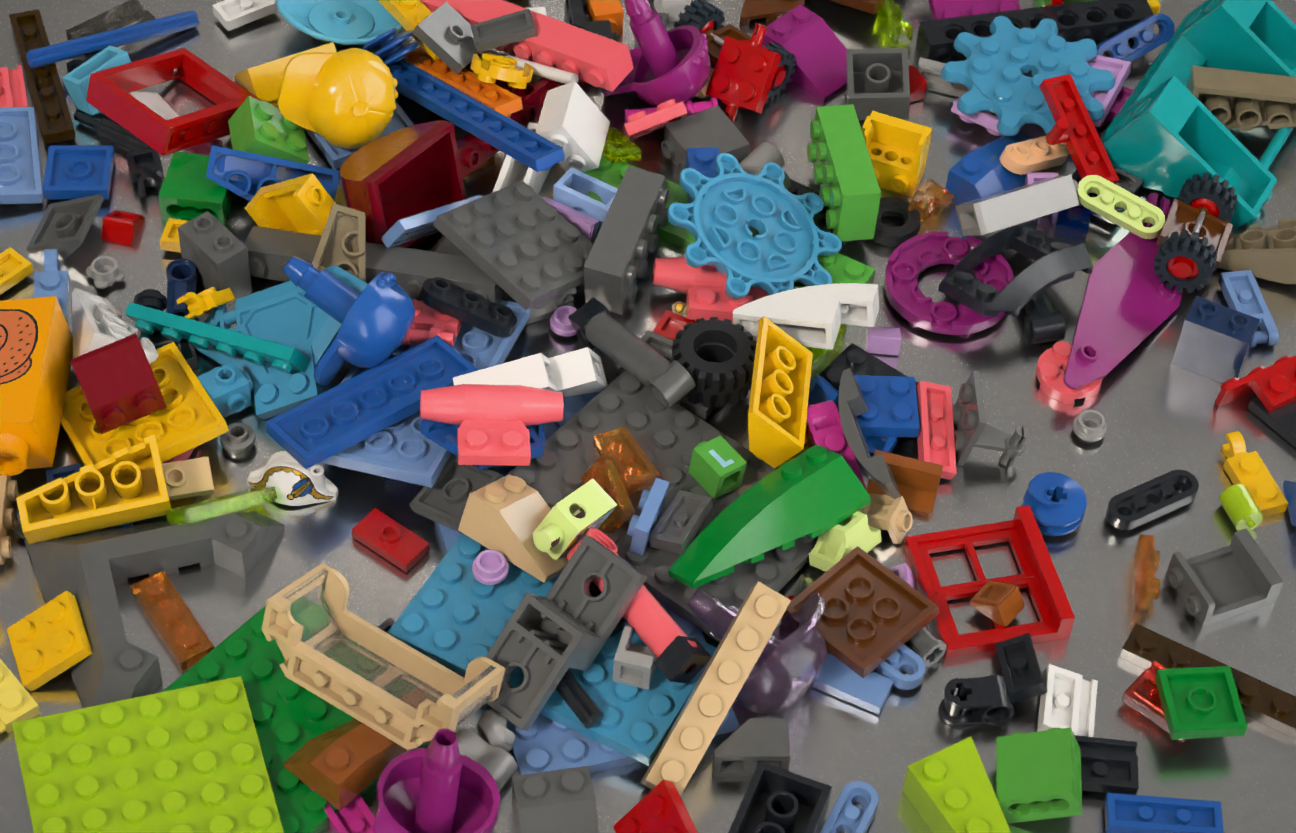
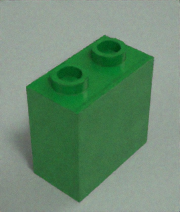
(190, 193)

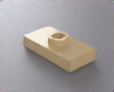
(188, 478)

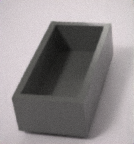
(626, 239)

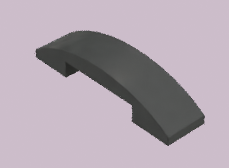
(851, 405)

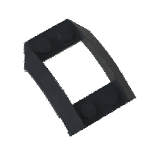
(1052, 265)

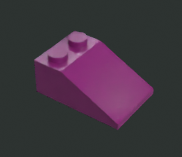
(817, 50)

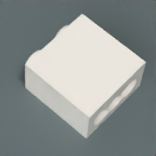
(575, 125)

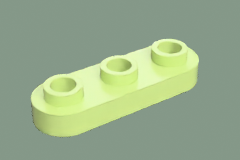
(1111, 197)

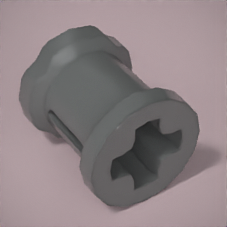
(927, 646)

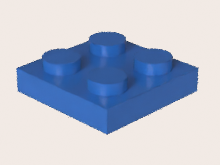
(78, 171)
(890, 406)

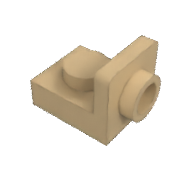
(889, 515)

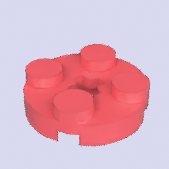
(1050, 374)

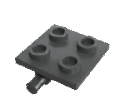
(972, 430)

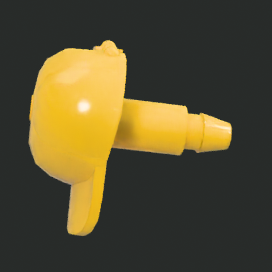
(339, 96)

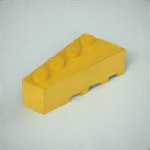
(98, 496)

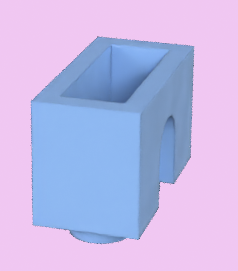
(574, 190)

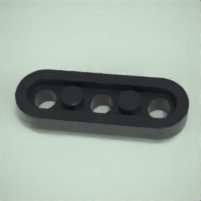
(468, 307)
(1133, 507)

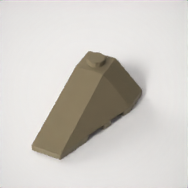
(343, 242)
(1265, 251)

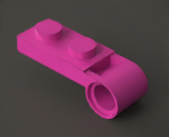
(825, 430)

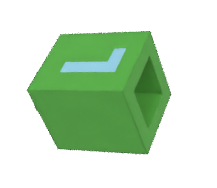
(717, 466)

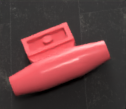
(703, 288)
(492, 419)

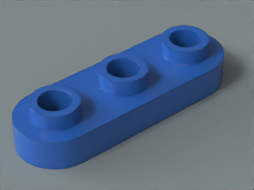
(1143, 36)

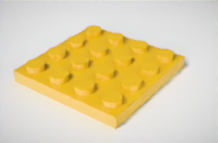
(183, 425)

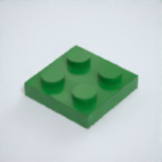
(1200, 702)

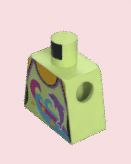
(562, 530)

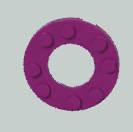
(940, 317)

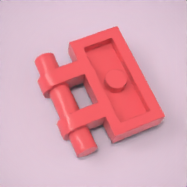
(430, 323)

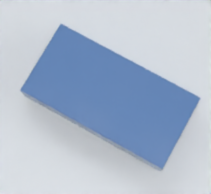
(847, 685)

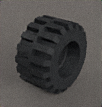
(716, 342)

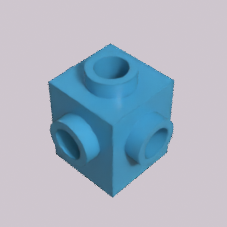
(228, 388)

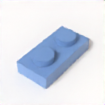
(651, 505)

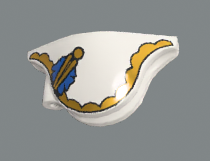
(293, 482)

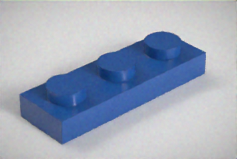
(1161, 815)

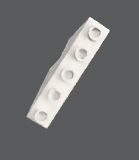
(567, 373)

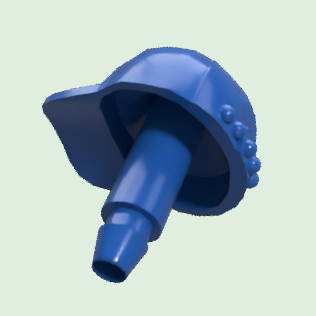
(370, 322)

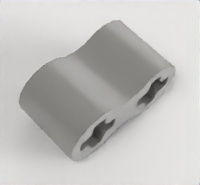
(494, 759)

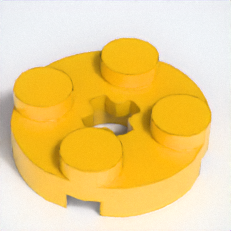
(501, 68)

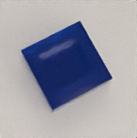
(1073, 222)

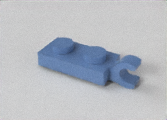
(53, 281)

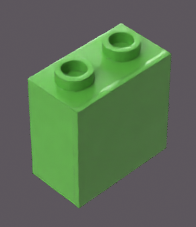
(1038, 775)

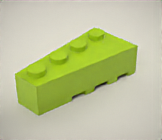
(954, 792)

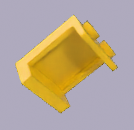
(292, 205)

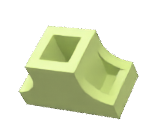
(842, 539)

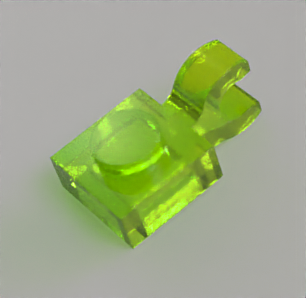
(891, 21)

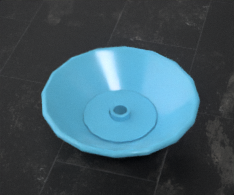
(339, 21)

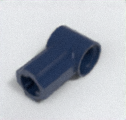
(180, 280)

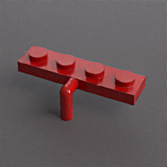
(1076, 128)

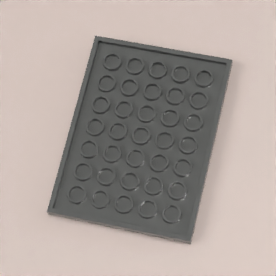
(668, 442)

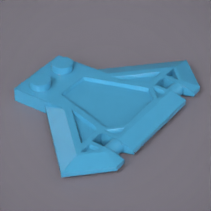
(289, 319)

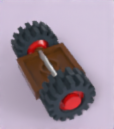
(709, 21)
(1195, 233)

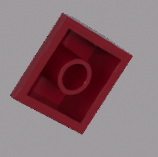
(118, 383)

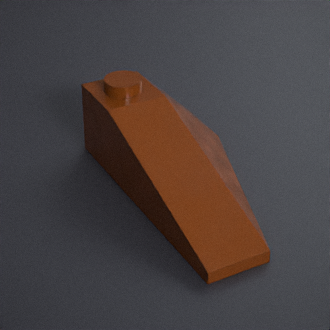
(343, 761)

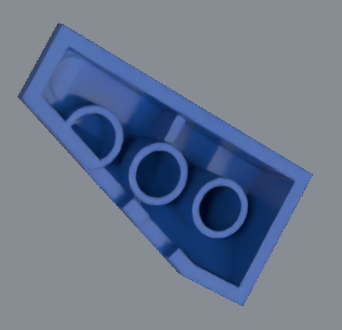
(248, 172)
(982, 173)

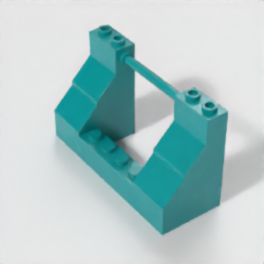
(1171, 135)

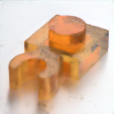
(930, 199)

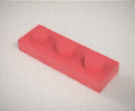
(936, 424)

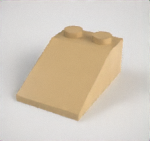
(504, 520)

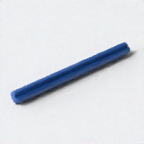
(115, 38)

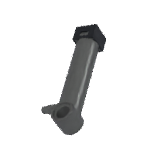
(598, 329)

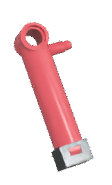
(676, 653)

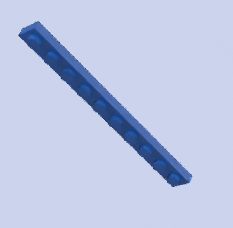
(475, 117)

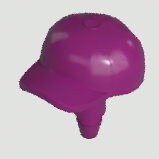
(666, 62)
(436, 791)

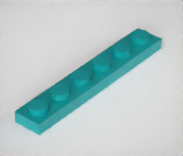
(224, 340)

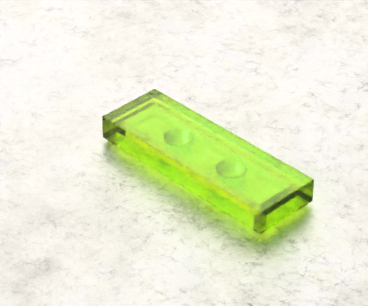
(221, 505)

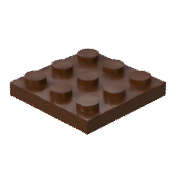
(866, 611)

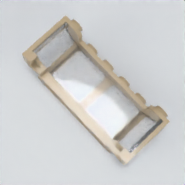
(368, 669)

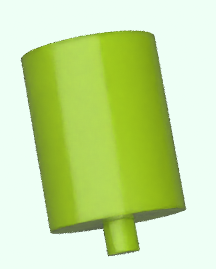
(1240, 507)

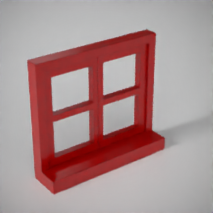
(1036, 575)

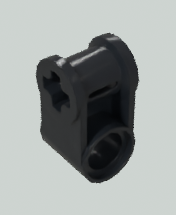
(981, 701)

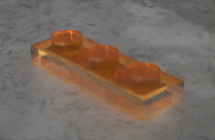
(172, 619)

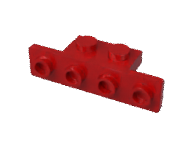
(1272, 385)

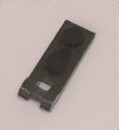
(123, 15)

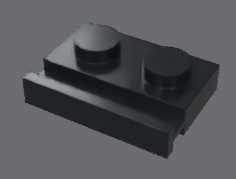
(1108, 765)

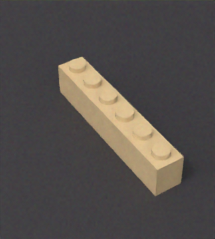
(717, 688)

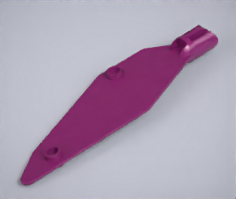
(1119, 307)

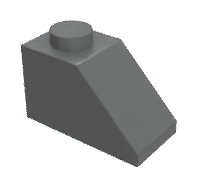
(755, 741)

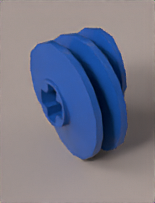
(391, 46)
(1056, 503)

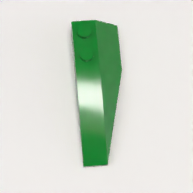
(792, 501)

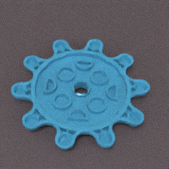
(997, 68)
(738, 200)

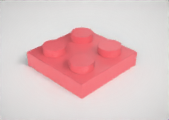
(642, 124)

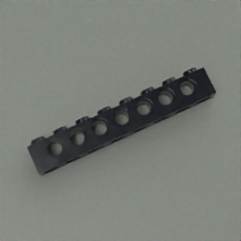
(1075, 22)

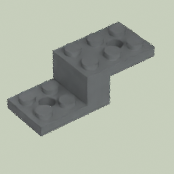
(561, 629)

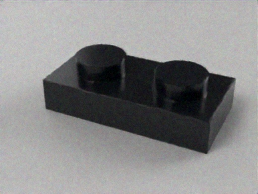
(1020, 668)

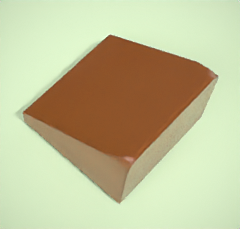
(998, 601)

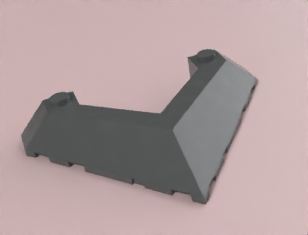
(100, 559)

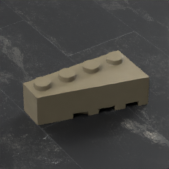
(1245, 97)

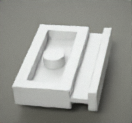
(1068, 702)

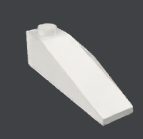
(99, 324)

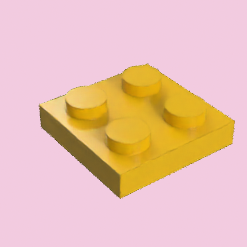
(49, 641)

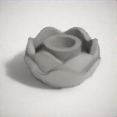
(494, 731)

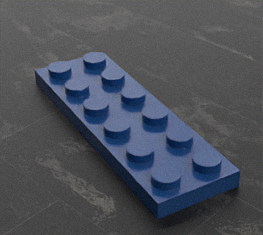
(366, 402)

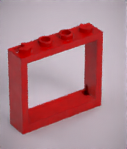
(111, 89)

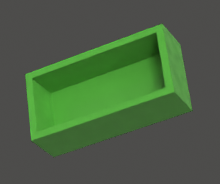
(844, 172)

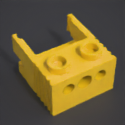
(897, 151)

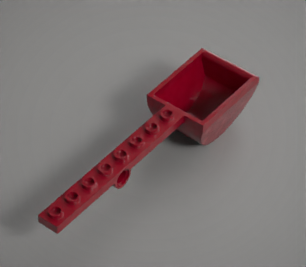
(422, 167)

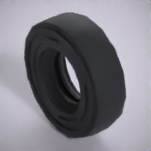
(898, 208)

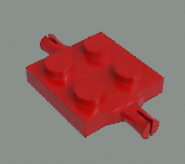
(744, 73)

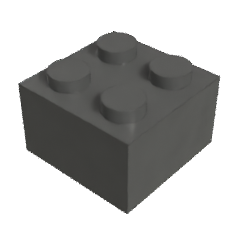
(878, 81)

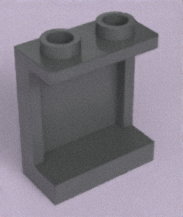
(1225, 580)

